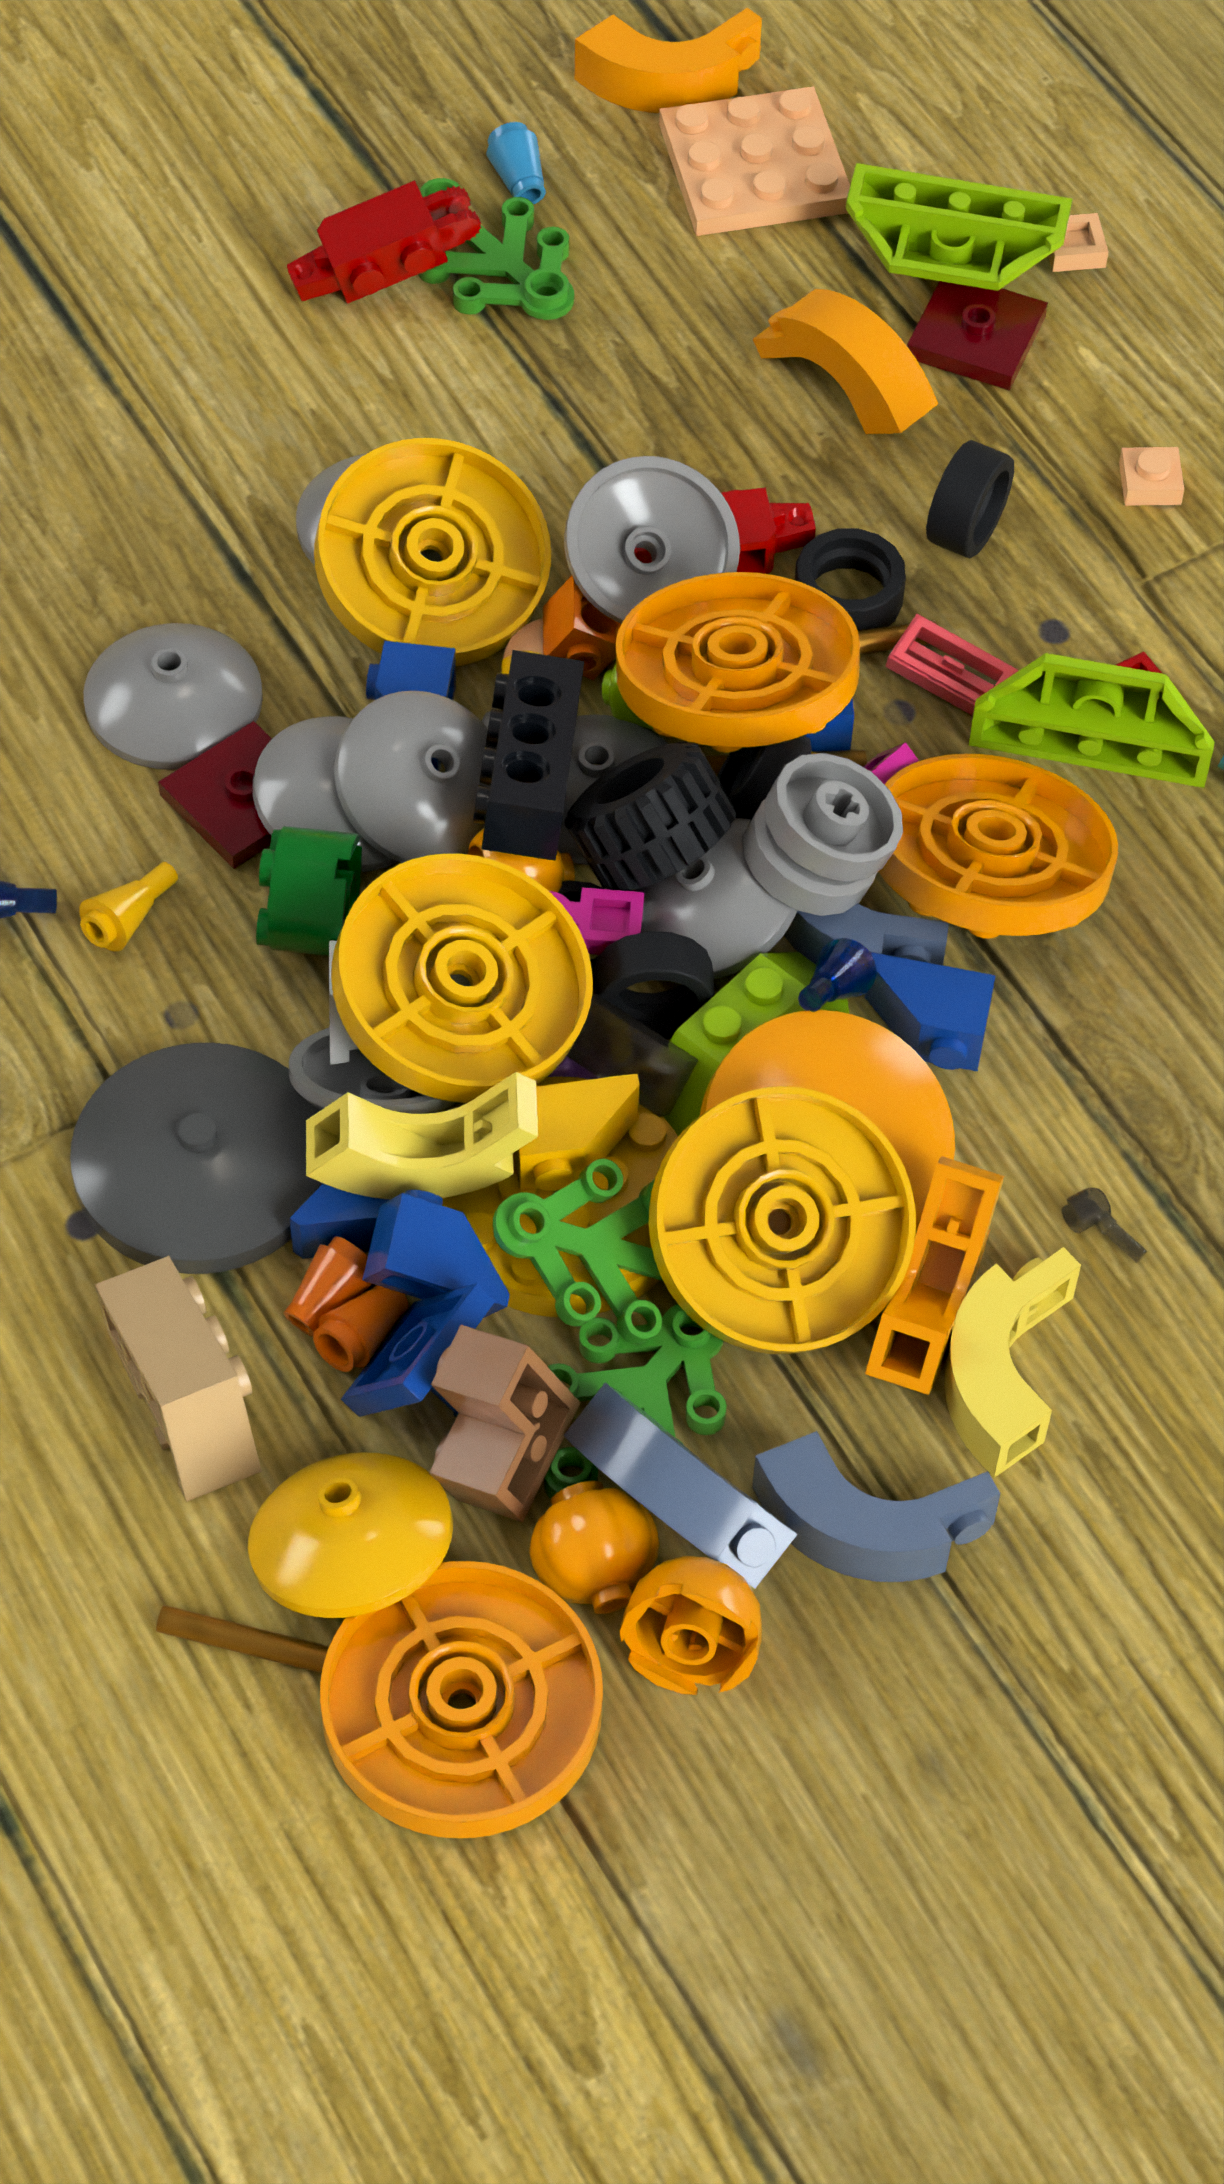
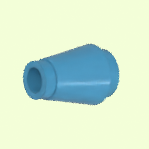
(517, 160)

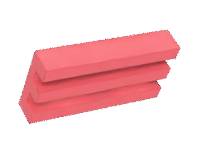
(944, 674)

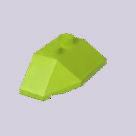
(954, 226)
(1095, 719)
(753, 997)

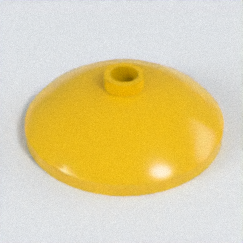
(350, 1535)

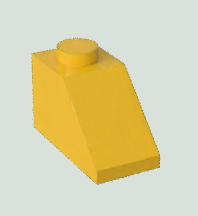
(575, 1128)

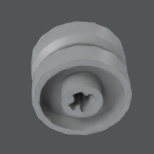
(822, 834)

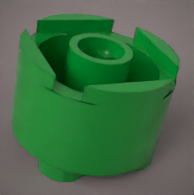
(311, 890)

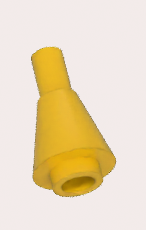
(116, 914)

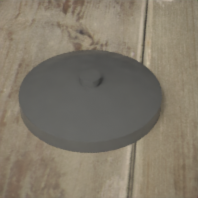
(194, 1157)

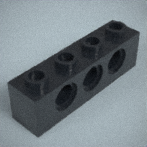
(531, 755)

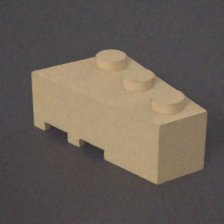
(183, 1374)

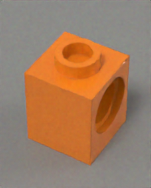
(578, 630)

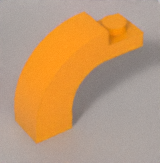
(664, 74)
(858, 352)
(942, 1269)

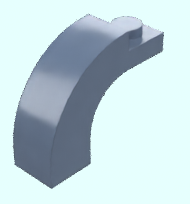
(877, 931)
(678, 1485)
(862, 1532)

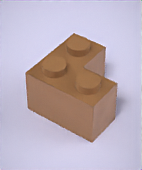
(505, 1424)

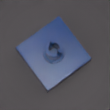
(409, 1356)

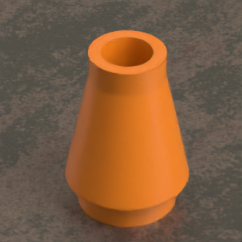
(328, 1283)
(357, 1328)

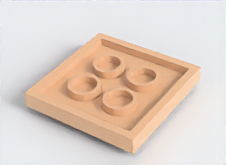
(755, 160)

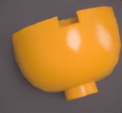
(693, 1625)

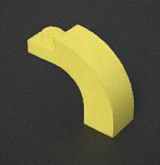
(443, 1153)
(984, 1393)

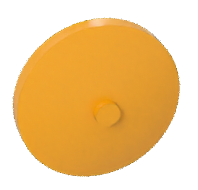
(856, 1065)

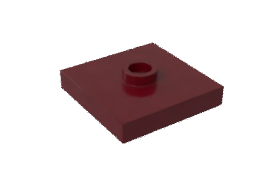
(977, 332)
(217, 795)

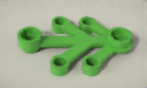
(540, 292)
(598, 1248)
(643, 1384)

